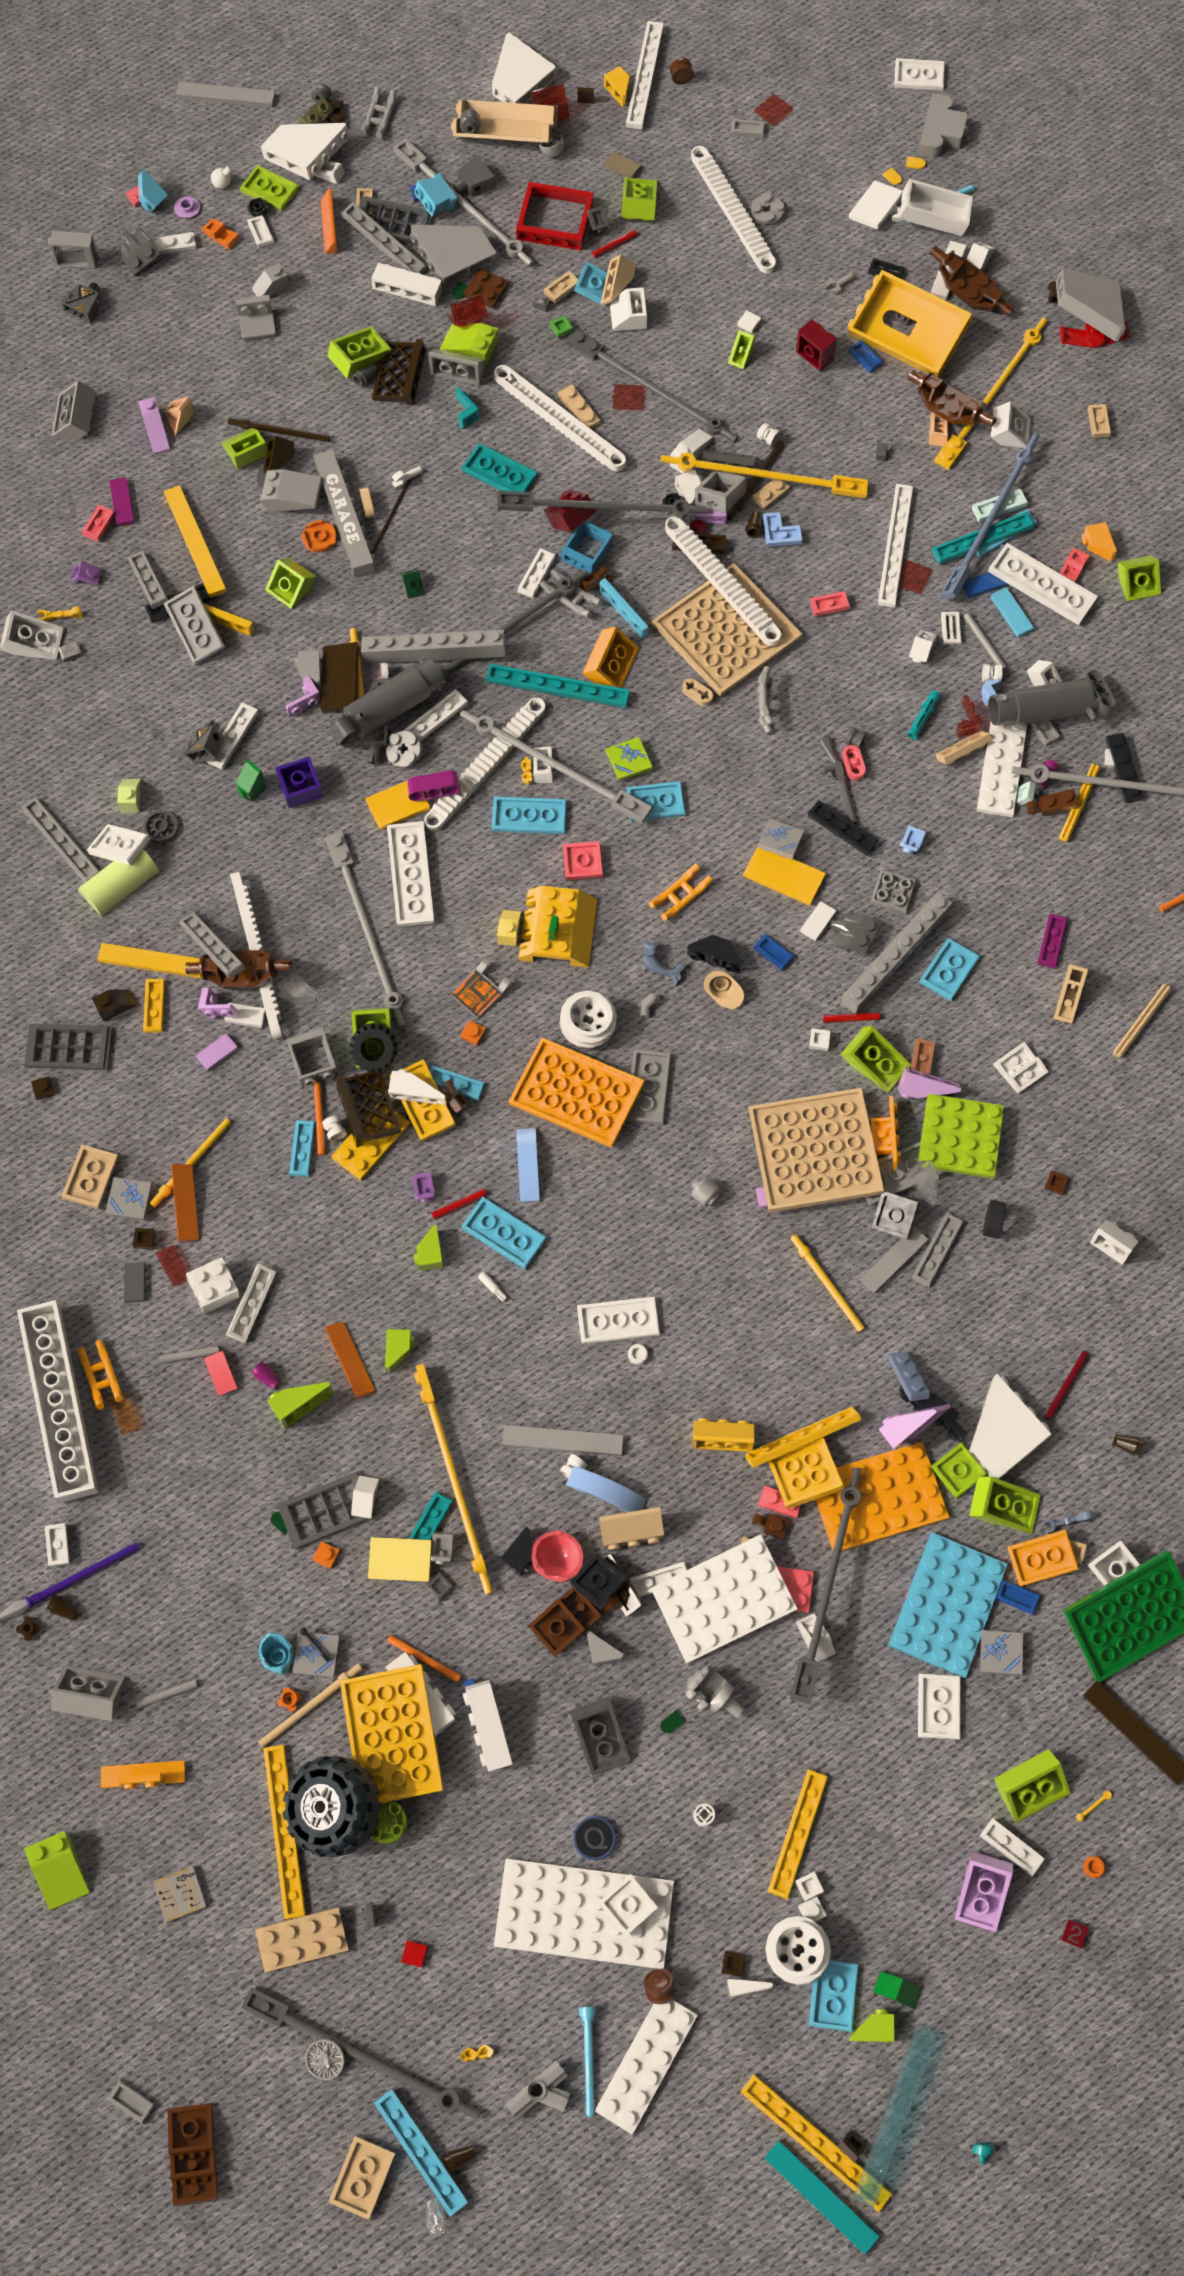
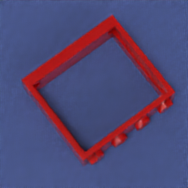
(548, 236)

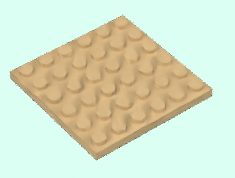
(718, 638)
(815, 1150)

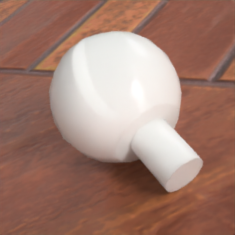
(221, 177)

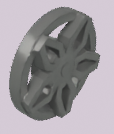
(160, 826)

